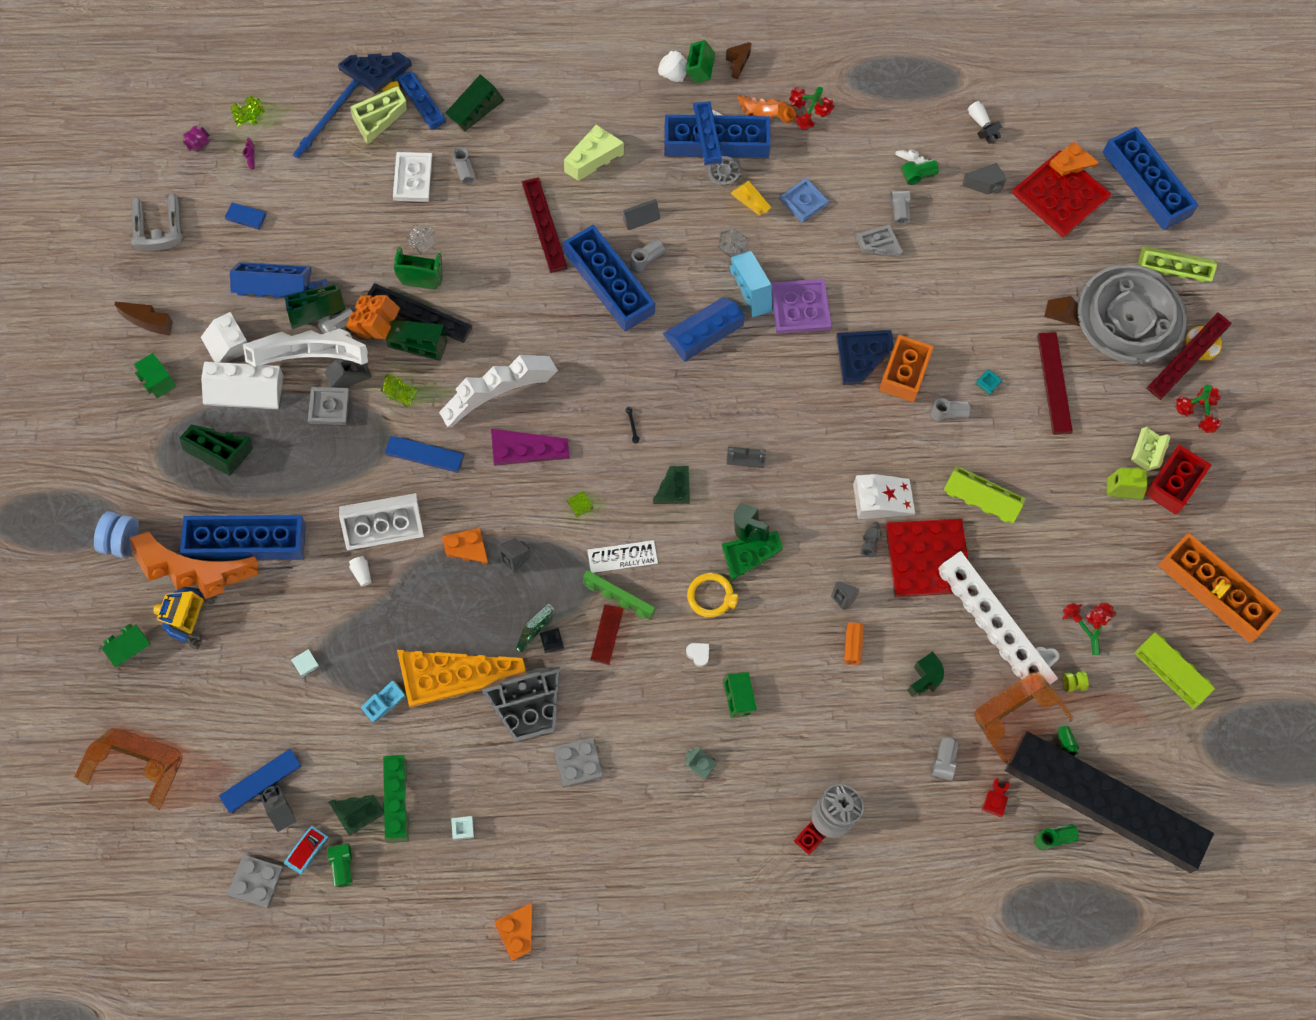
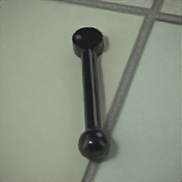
(635, 439)

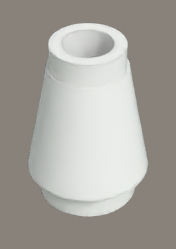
(979, 114)
(360, 570)

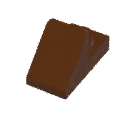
(738, 56)

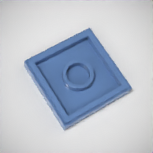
(804, 200)

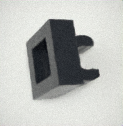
(989, 131)
(551, 640)

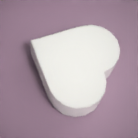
(698, 653)
(1049, 655)

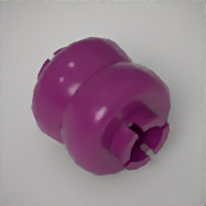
(196, 138)

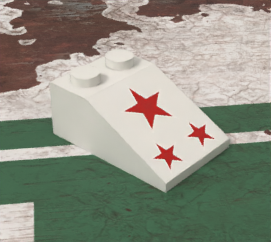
(882, 496)

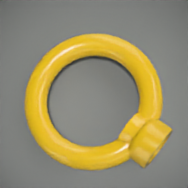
(730, 599)

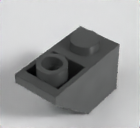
(277, 807)

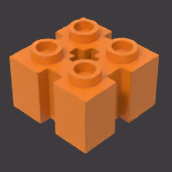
(372, 317)

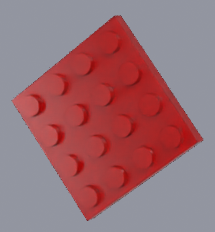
(1060, 199)
(919, 551)

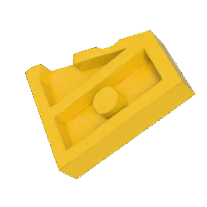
(751, 198)

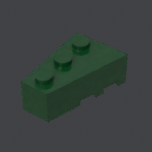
(474, 103)
(313, 304)
(418, 338)
(215, 448)

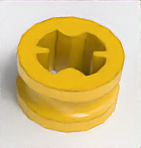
(1221, 588)

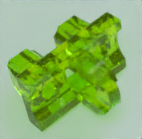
(252, 108)
(394, 384)

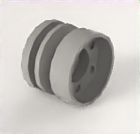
(837, 811)

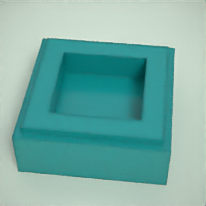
(989, 381)

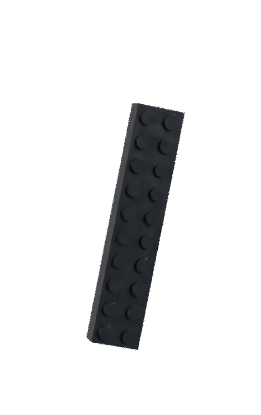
(1110, 802)

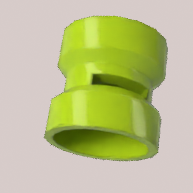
(1075, 681)

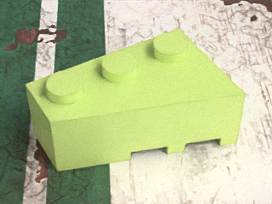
(378, 113)
(592, 152)

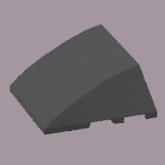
(526, 701)

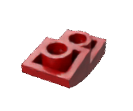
(809, 838)

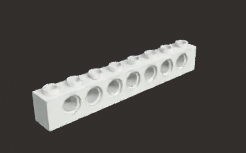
(996, 612)

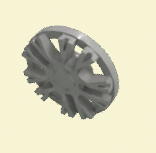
(724, 171)

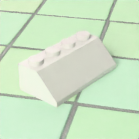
(241, 385)
(381, 521)

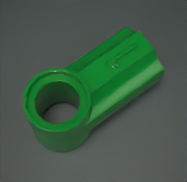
(915, 172)
(1057, 836)
(340, 859)

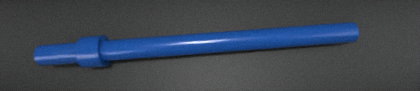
(306, 142)

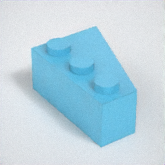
(752, 283)

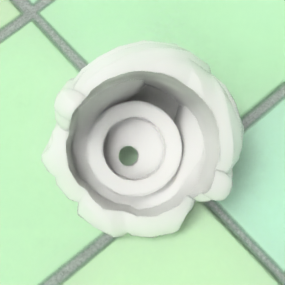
(673, 66)

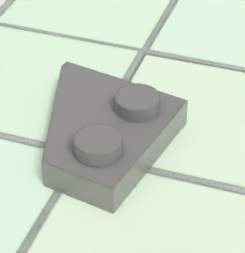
(879, 241)

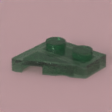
(674, 487)
(534, 626)
(357, 812)

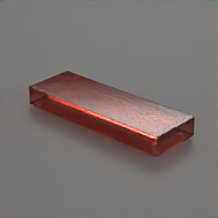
(607, 634)

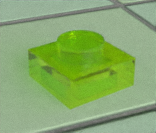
(579, 504)

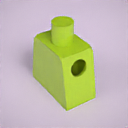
(1127, 483)

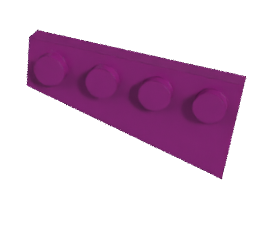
(520, 447)

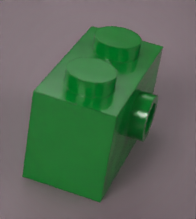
(700, 61)
(155, 376)
(125, 645)

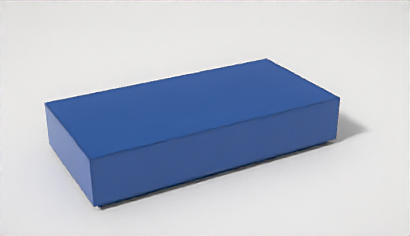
(245, 216)

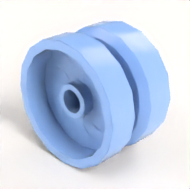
(114, 534)

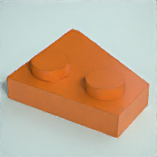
(1072, 160)
(465, 545)
(516, 931)

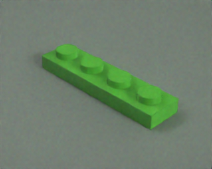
(613, 592)

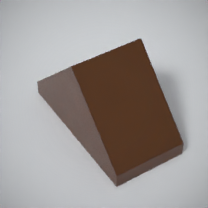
(1063, 310)

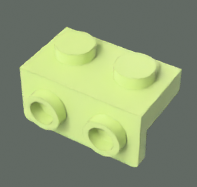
(1150, 449)

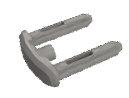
(157, 240)

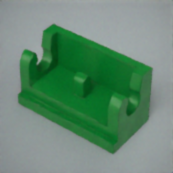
(739, 694)

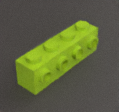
(1177, 263)
(984, 494)
(1174, 670)

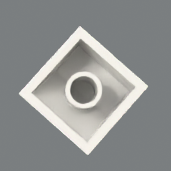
(224, 339)

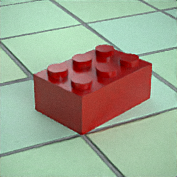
(1177, 479)

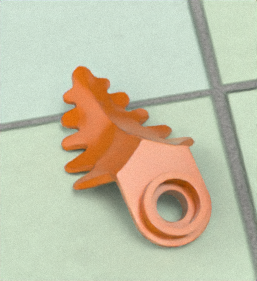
(769, 108)

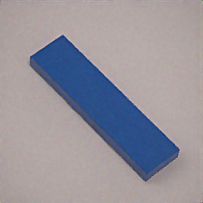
(421, 100)
(707, 133)
(424, 454)
(259, 781)

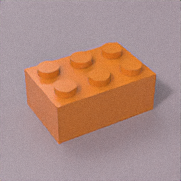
(906, 368)

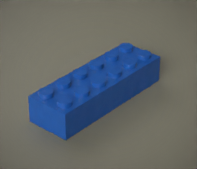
(736, 136)
(1150, 178)
(609, 278)
(243, 537)

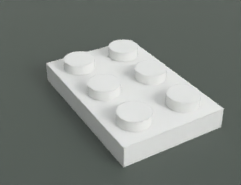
(412, 177)

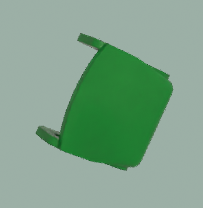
(418, 270)

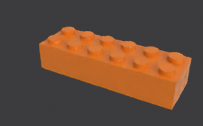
(1199, 573)

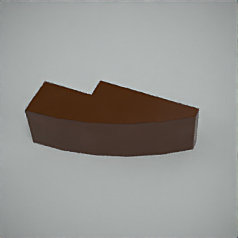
(145, 317)

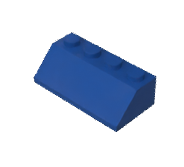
(269, 279)
(705, 328)

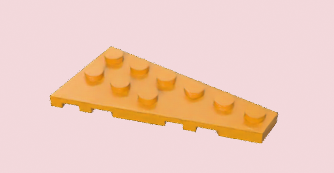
(448, 675)

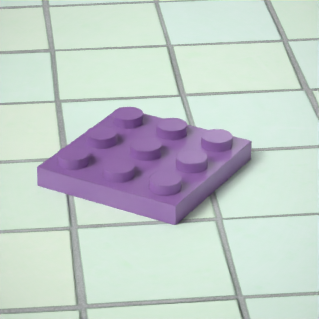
(800, 306)

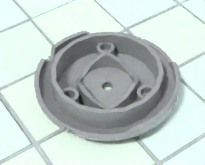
(1143, 296)

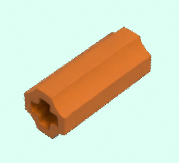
(854, 643)

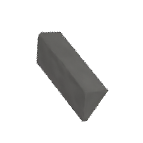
(641, 214)
(844, 594)

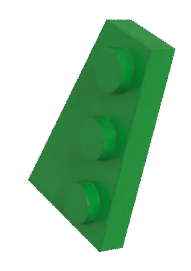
(746, 555)

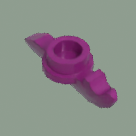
(249, 153)

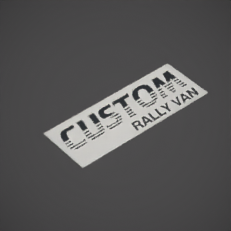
(622, 556)

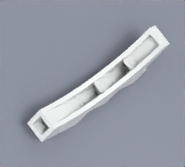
(306, 344)
(499, 379)

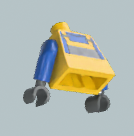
(180, 612)

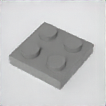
(328, 406)
(578, 762)
(255, 881)

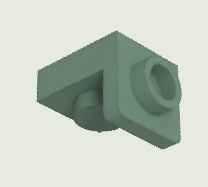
(699, 762)

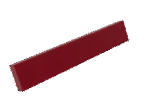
(544, 225)
(1189, 356)
(1054, 383)

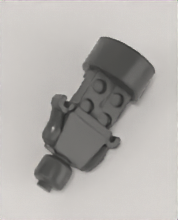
(871, 535)

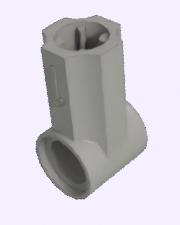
(463, 166)
(900, 202)
(647, 255)
(332, 323)
(950, 409)
(944, 764)

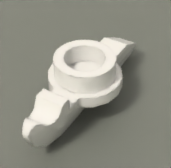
(912, 155)

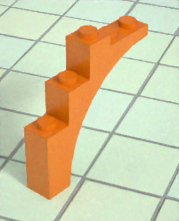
(209, 576)

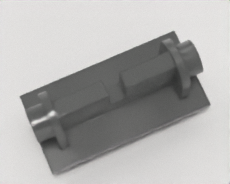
(746, 457)

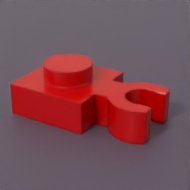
(995, 800)

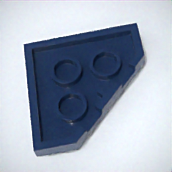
(375, 70)
(862, 353)

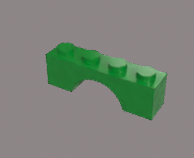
(395, 799)

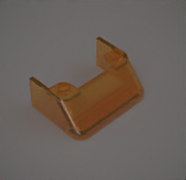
(1030, 687)
(161, 759)

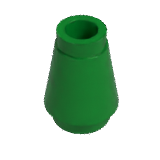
(1067, 741)

